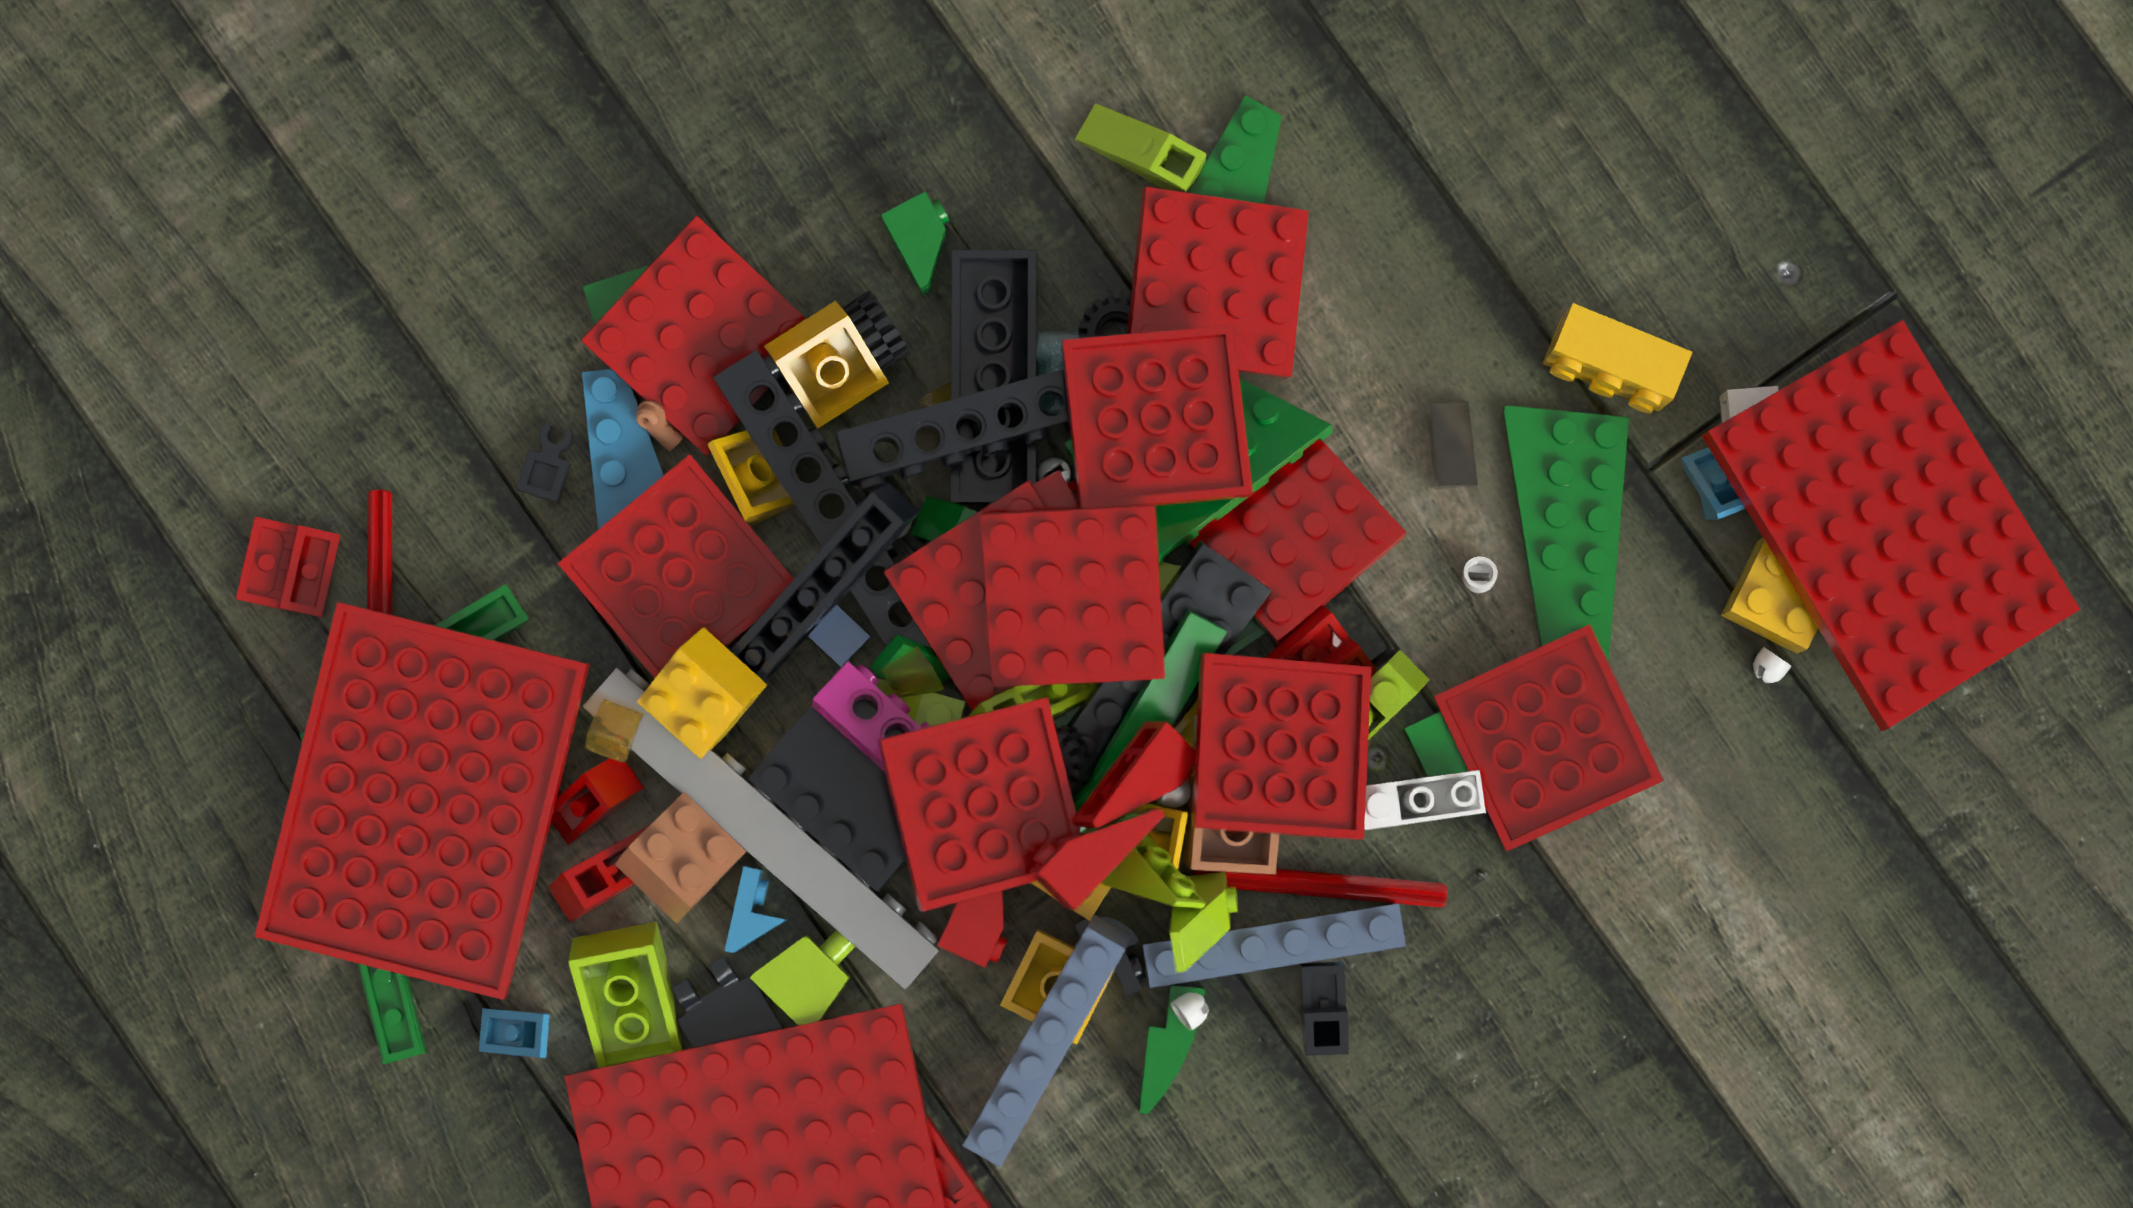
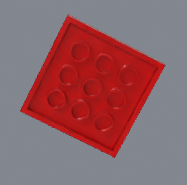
(1221, 266)
(685, 324)
(1157, 417)
(1304, 537)
(676, 566)
(1073, 595)
(947, 596)
(1549, 737)
(1281, 747)
(978, 800)

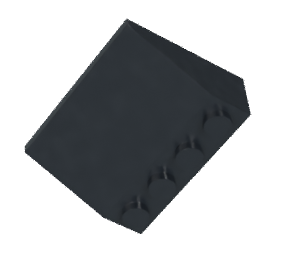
(836, 794)

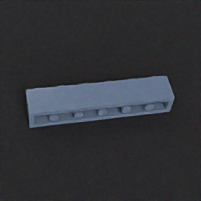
(1282, 945)
(1047, 1040)

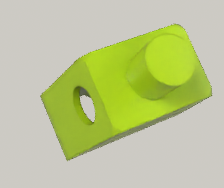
(806, 977)

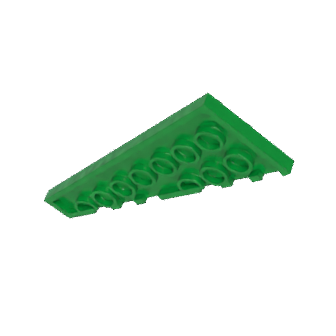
(1569, 508)

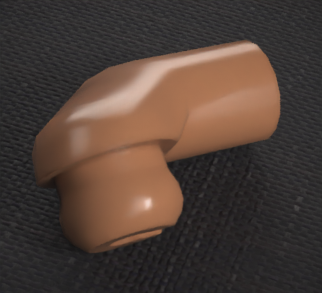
(652, 418)

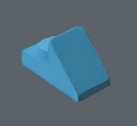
(1711, 483)
(745, 923)
(514, 1032)

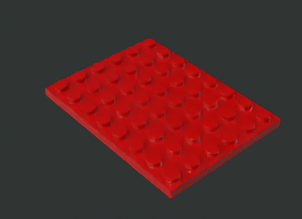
(1891, 524)
(422, 800)
(763, 1122)

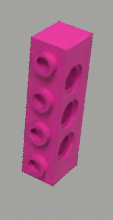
(858, 684)

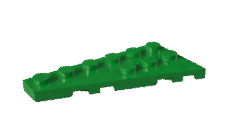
(1274, 435)

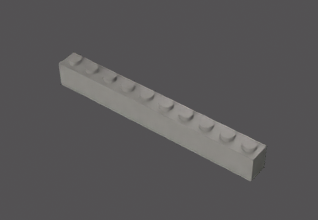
(777, 841)

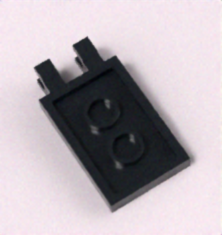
(726, 1012)

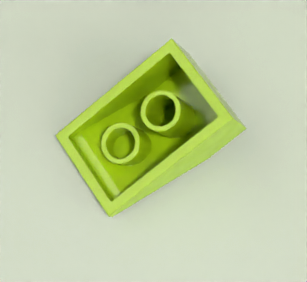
(625, 993)

